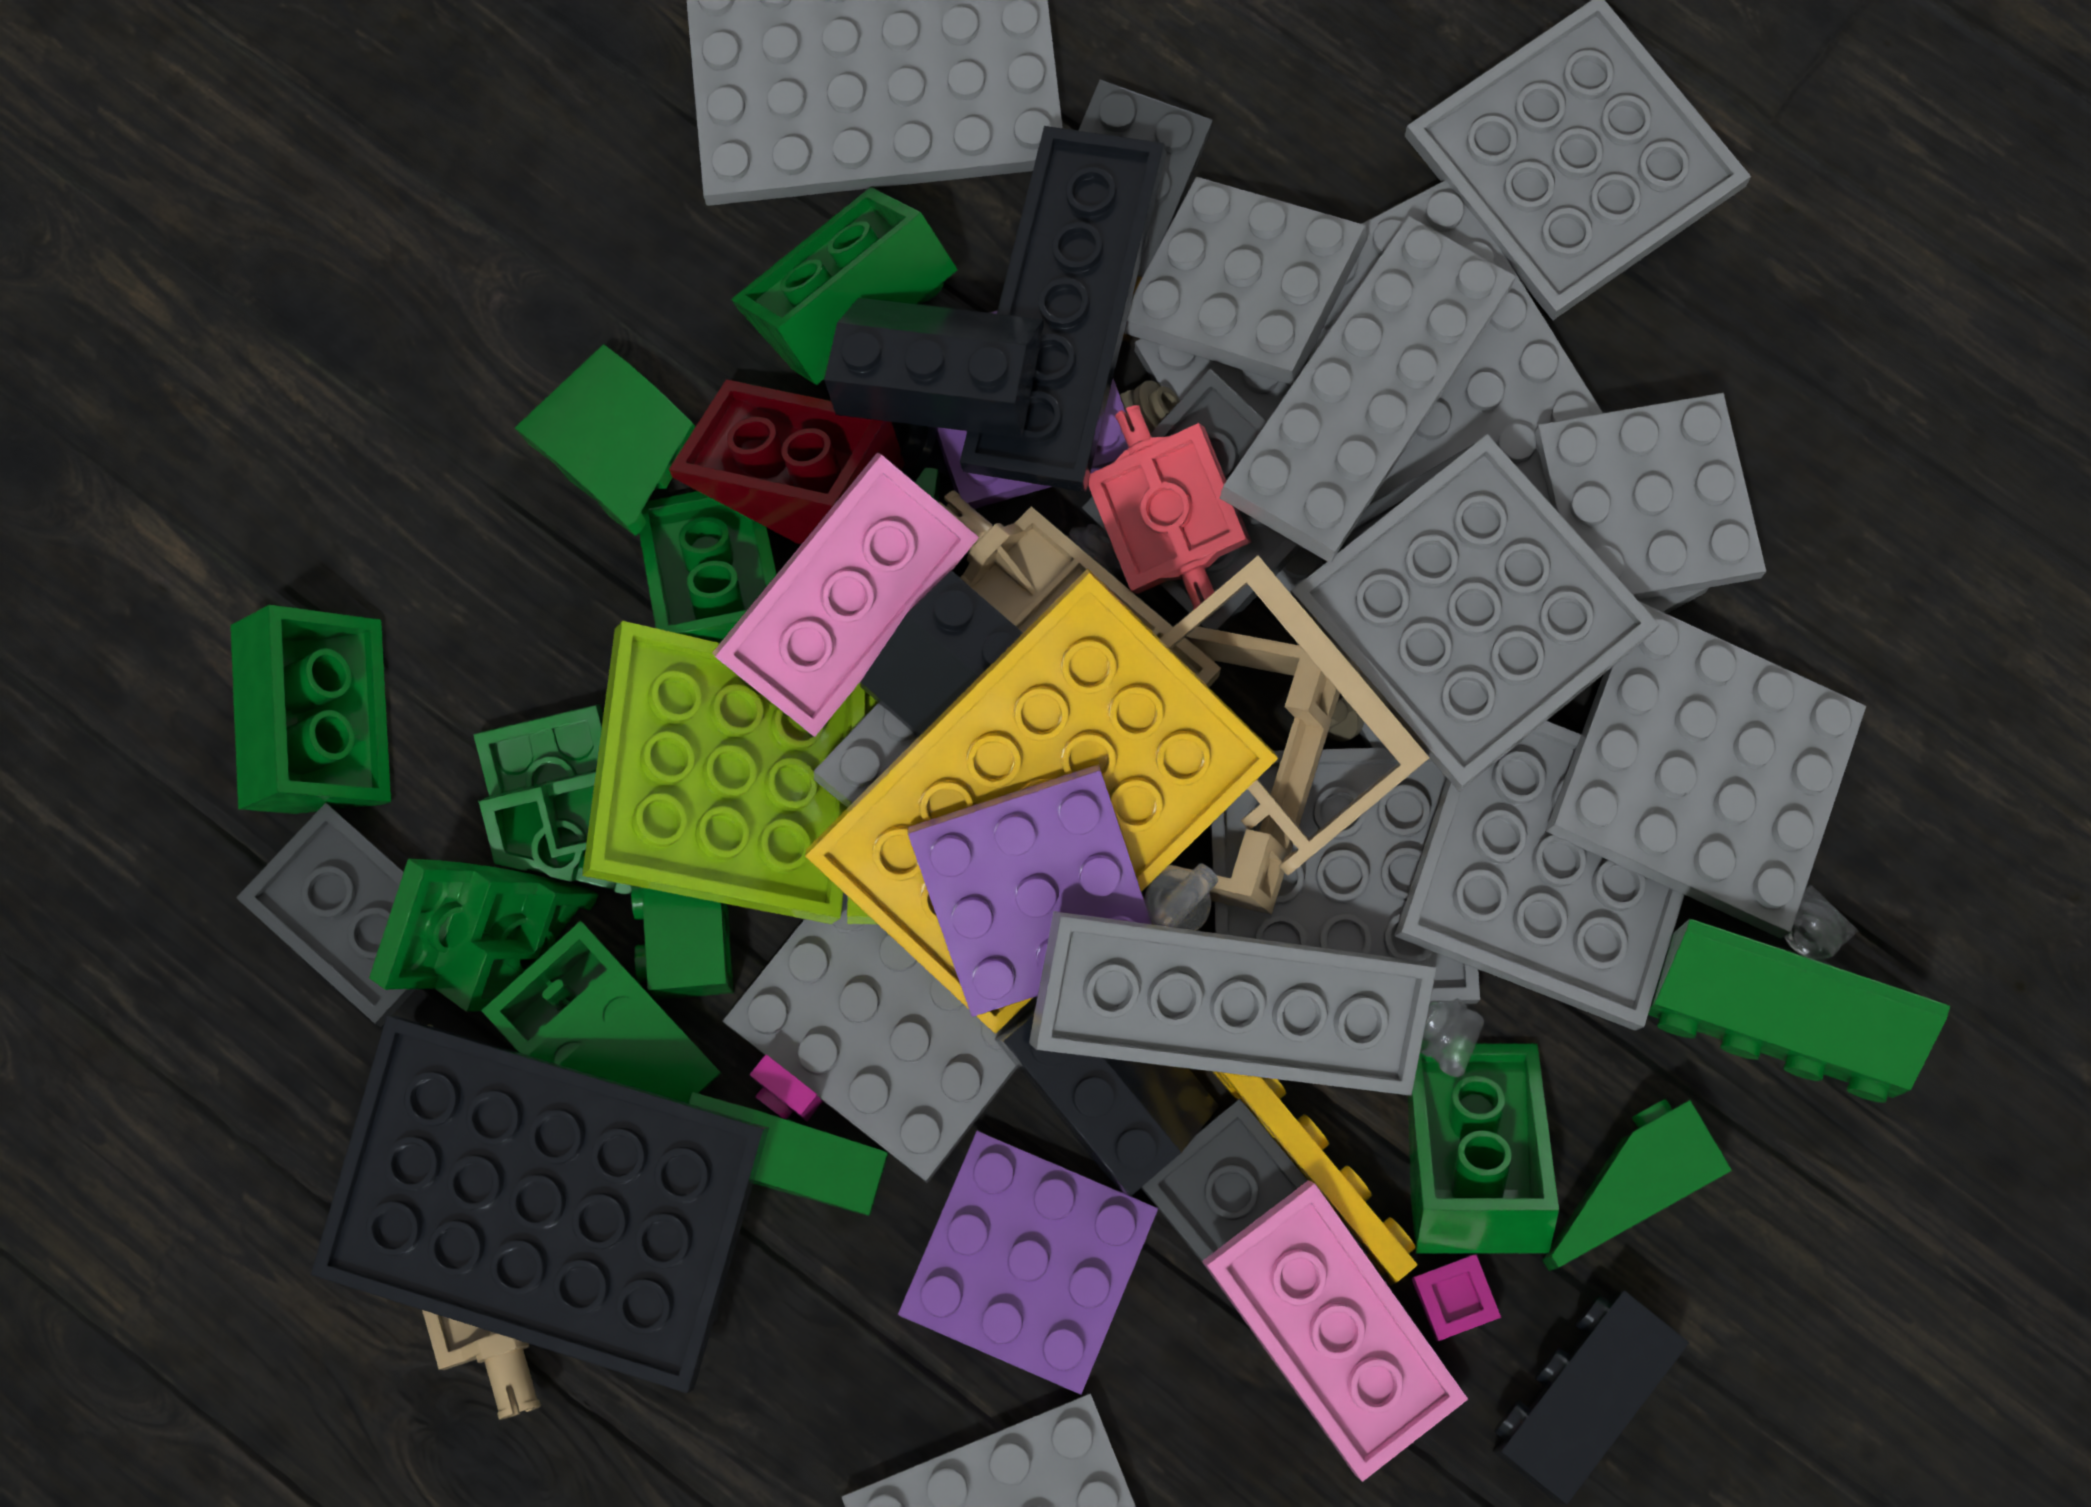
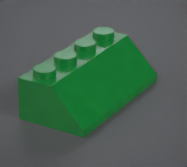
(1795, 1011)

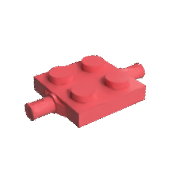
(1166, 507)

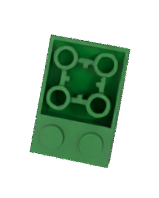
(595, 1017)

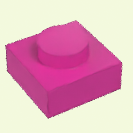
(783, 1091)
(1456, 1297)

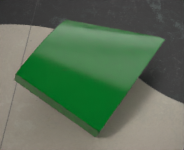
(610, 435)
(542, 792)
(471, 928)

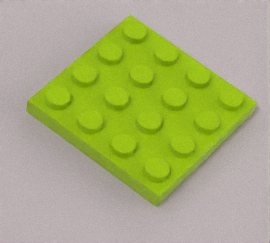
(708, 783)

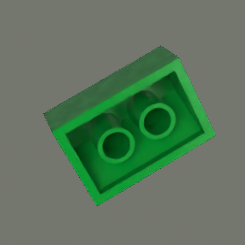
(865, 251)
(309, 711)

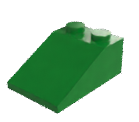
(702, 564)
(1482, 1155)

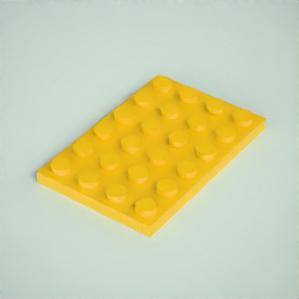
(1064, 697)

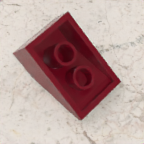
(779, 455)

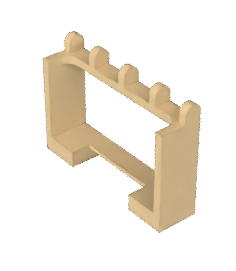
(1343, 678)
(1312, 703)

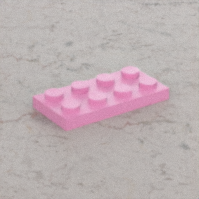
(844, 594)
(1335, 1330)

